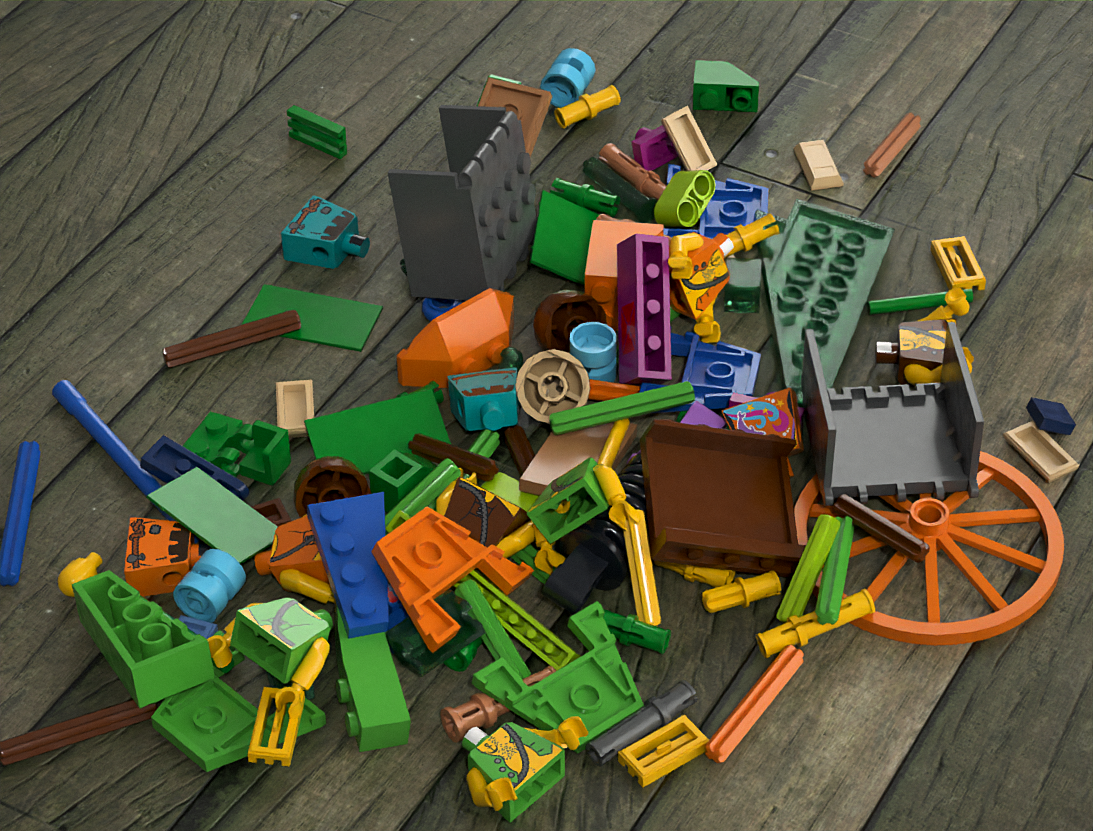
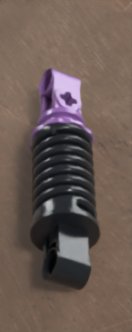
(597, 548)

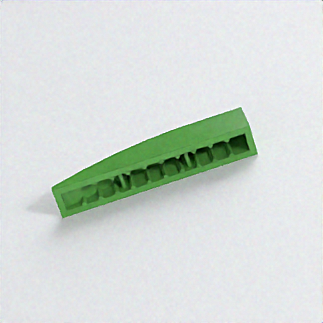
(370, 690)

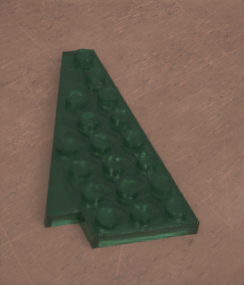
(819, 280)

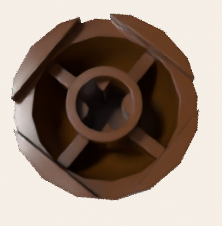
(561, 314)
(328, 480)

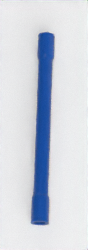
(77, 406)

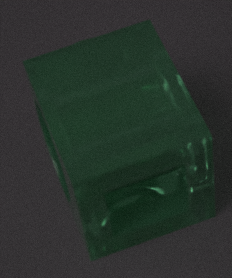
(744, 285)

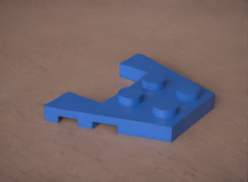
(730, 206)
(713, 371)

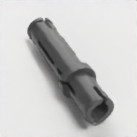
(654, 714)

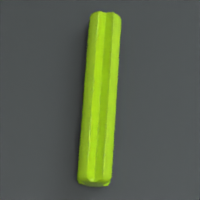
(809, 567)

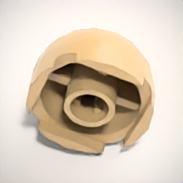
(552, 384)

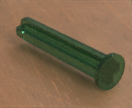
(616, 185)

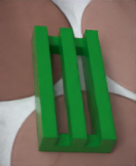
(317, 132)

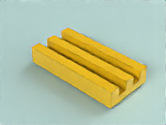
(976, 279)
(272, 752)
(668, 754)

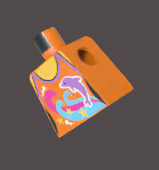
(769, 415)

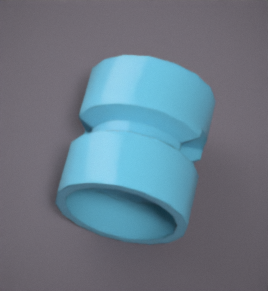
(568, 76)
(596, 349)
(209, 585)

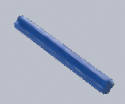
(18, 513)

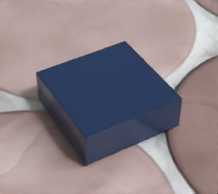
(1050, 416)

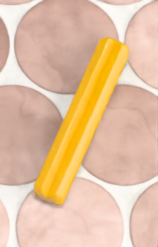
(641, 571)

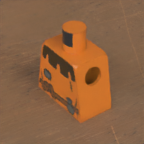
(159, 555)

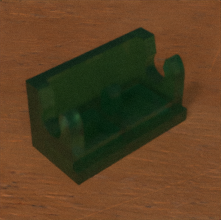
(411, 648)

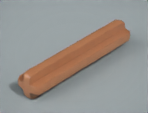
(892, 145)

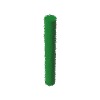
(911, 302)

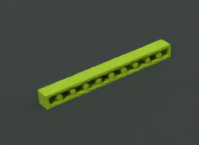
(514, 617)

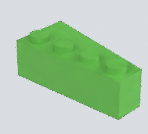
(139, 642)

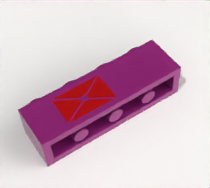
(644, 310)

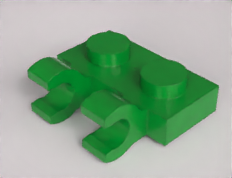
(219, 438)

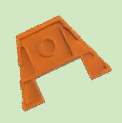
(430, 557)

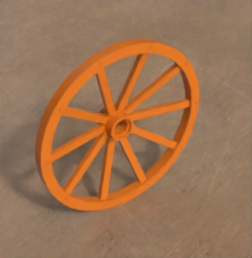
(934, 525)

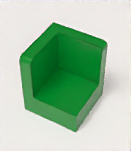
(269, 454)

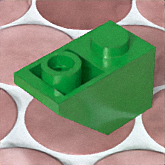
(723, 88)
(398, 476)

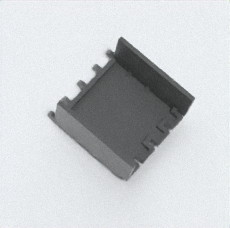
(470, 223)
(897, 436)

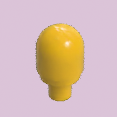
(78, 570)

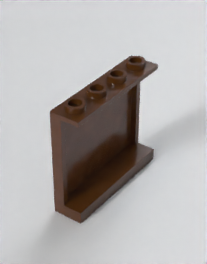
(719, 498)

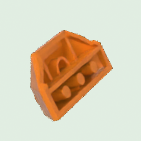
(459, 341)

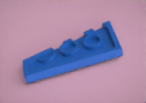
(345, 537)

